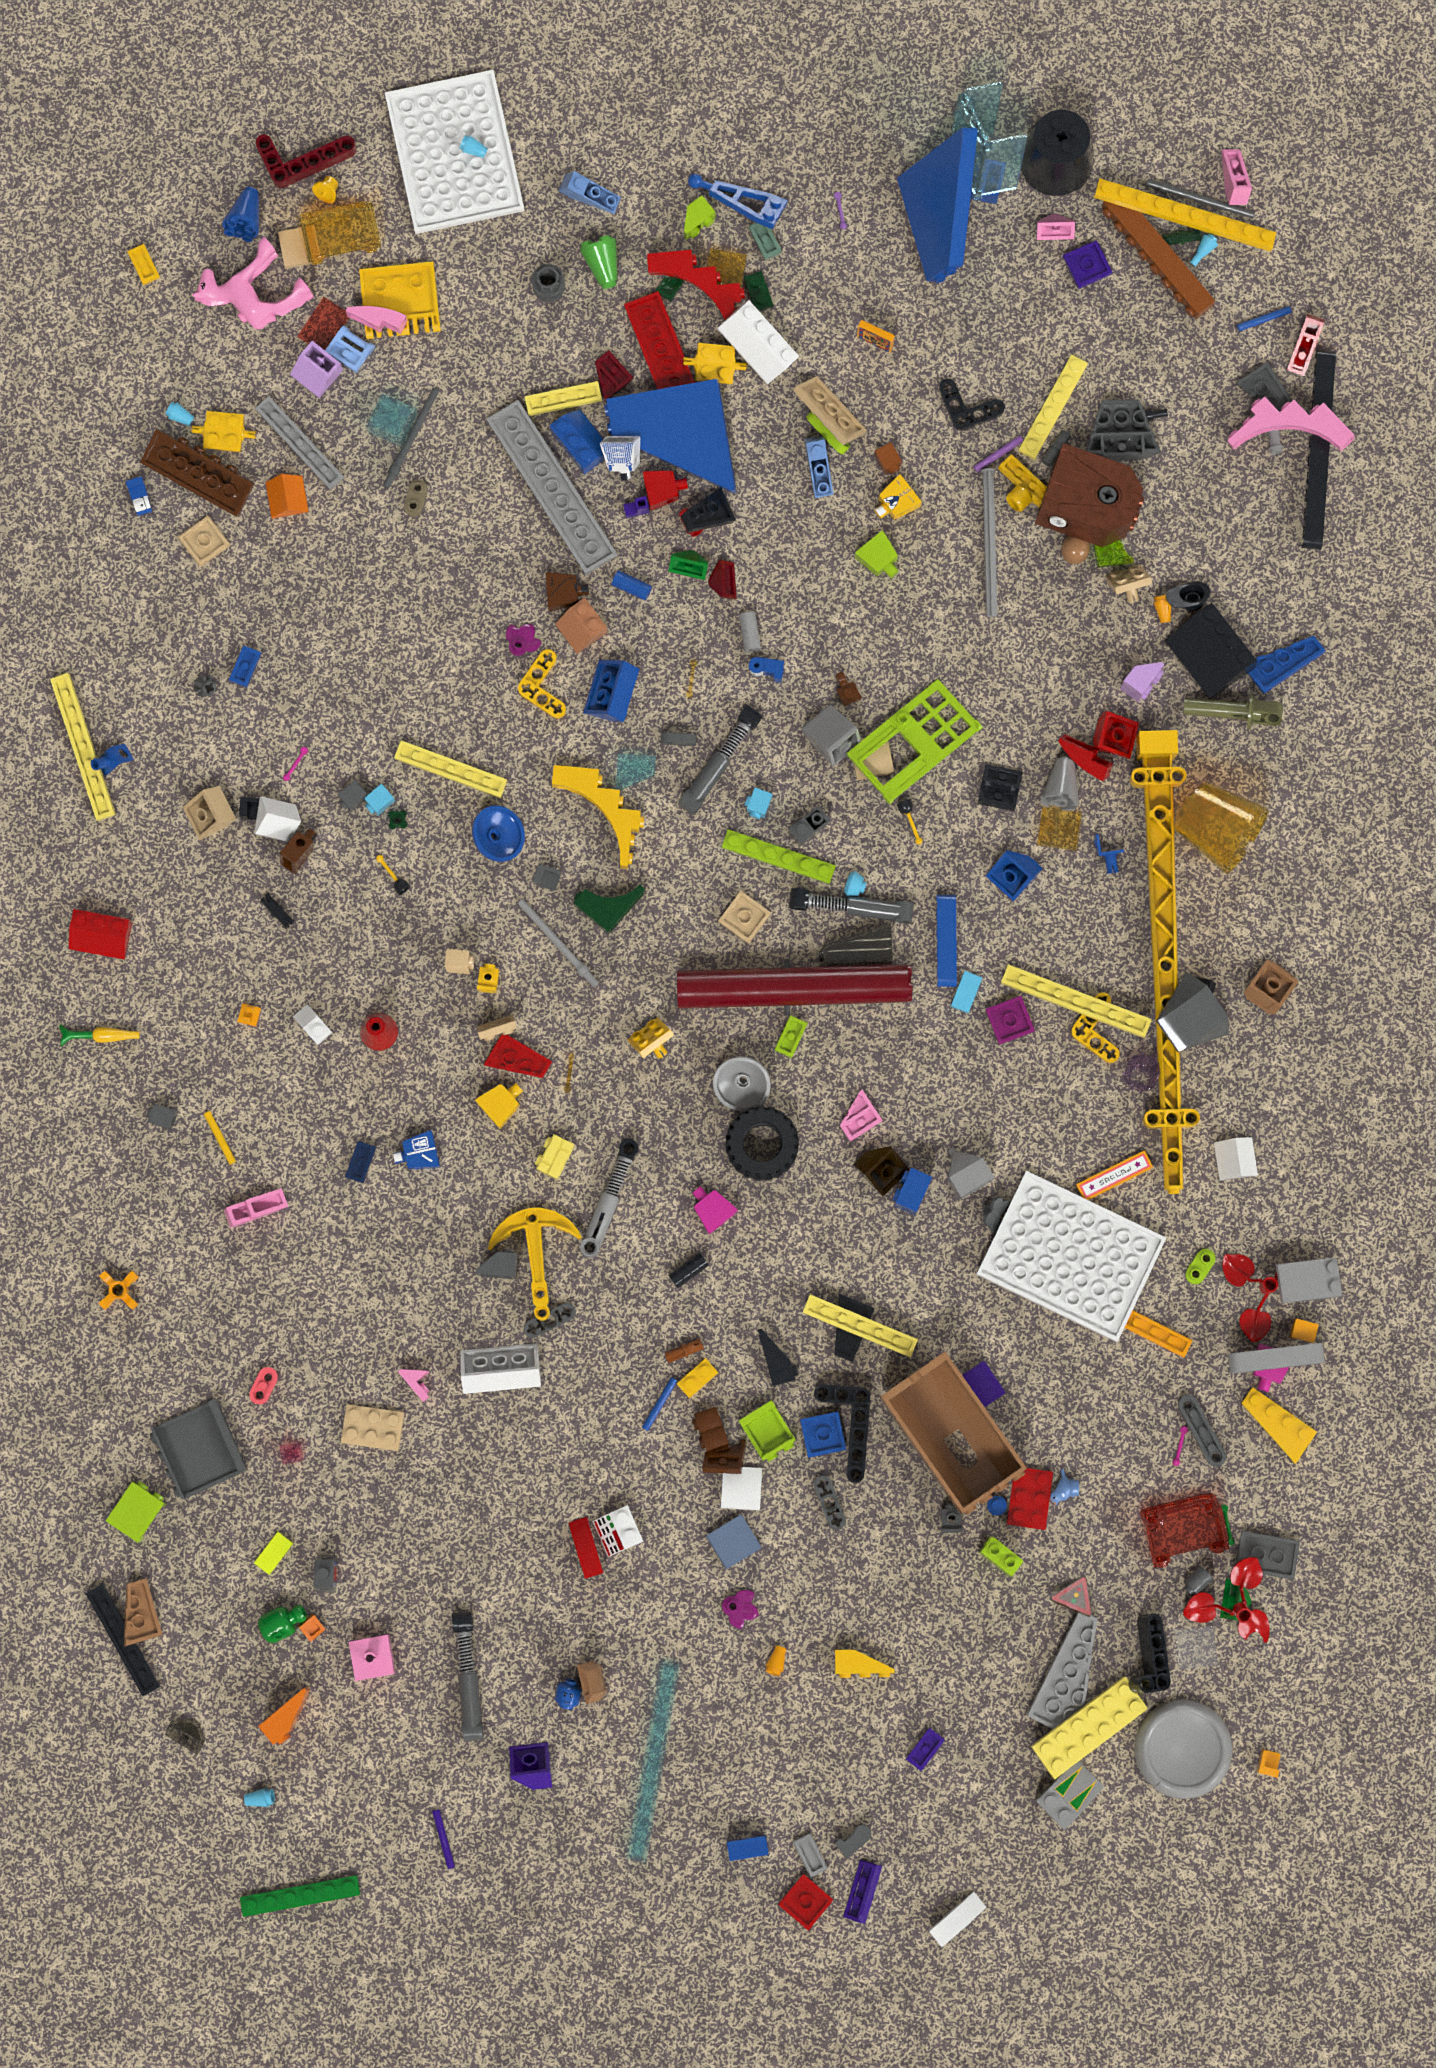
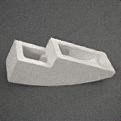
(957, 1919)

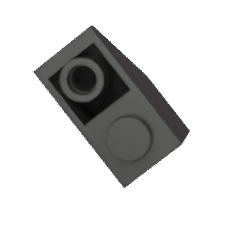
(809, 826)

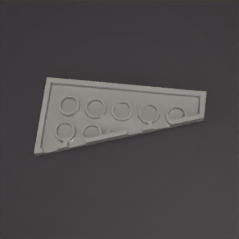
(1067, 1679)

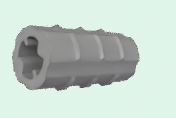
(749, 632)

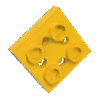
(651, 1038)

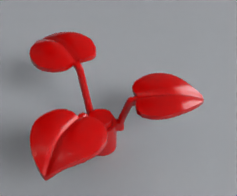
(1237, 1271)
(1245, 1574)

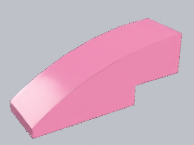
(377, 317)
(255, 1208)

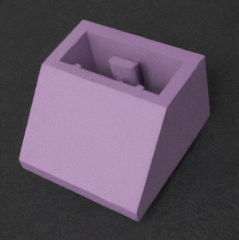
(316, 369)
(1140, 680)

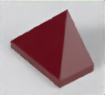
(723, 580)

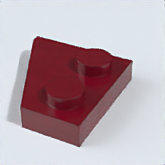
(611, 375)

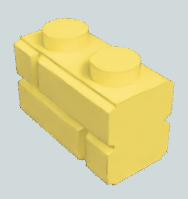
(554, 1157)

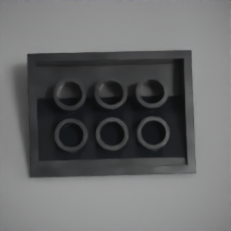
(1211, 651)

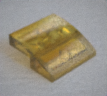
(1059, 829)

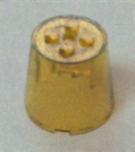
(1220, 824)

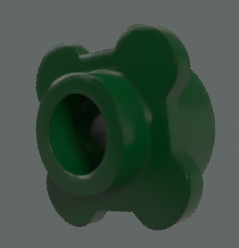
(397, 814)

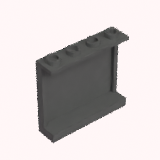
(198, 1449)

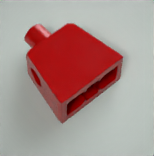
(662, 487)

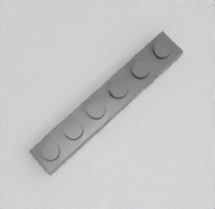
(299, 443)

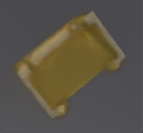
(338, 230)

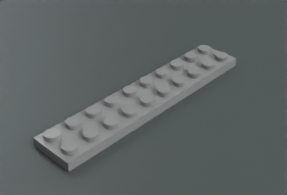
(552, 487)

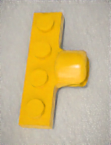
(1027, 486)

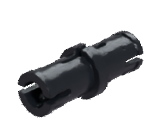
(277, 911)

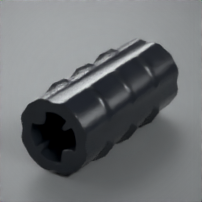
(688, 1270)

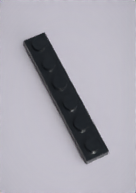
(114, 1626)

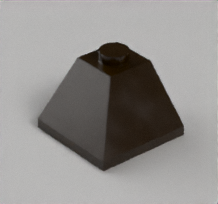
(881, 1168)

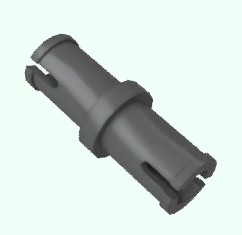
(1055, 447)

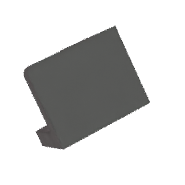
(547, 877)

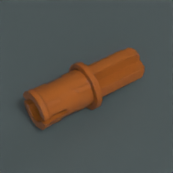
(684, 1350)

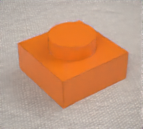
(311, 1627)

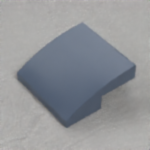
(733, 1541)

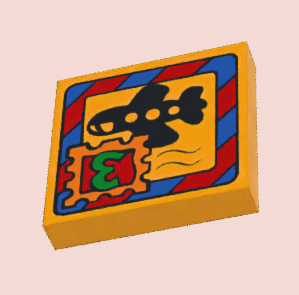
(875, 336)

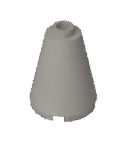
(1062, 786)

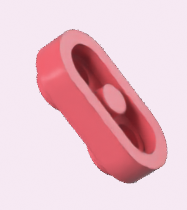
(262, 1385)

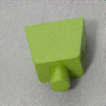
(878, 555)

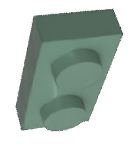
(765, 241)

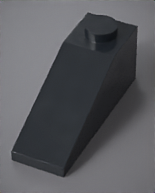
(778, 1364)

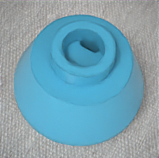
(855, 884)

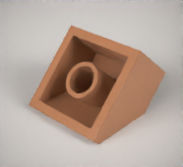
(581, 625)

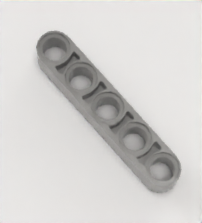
(1276, 1358)

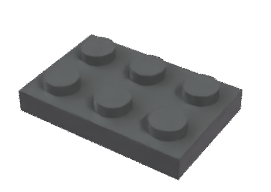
(1275, 1554)

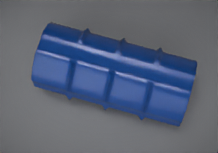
(631, 585)

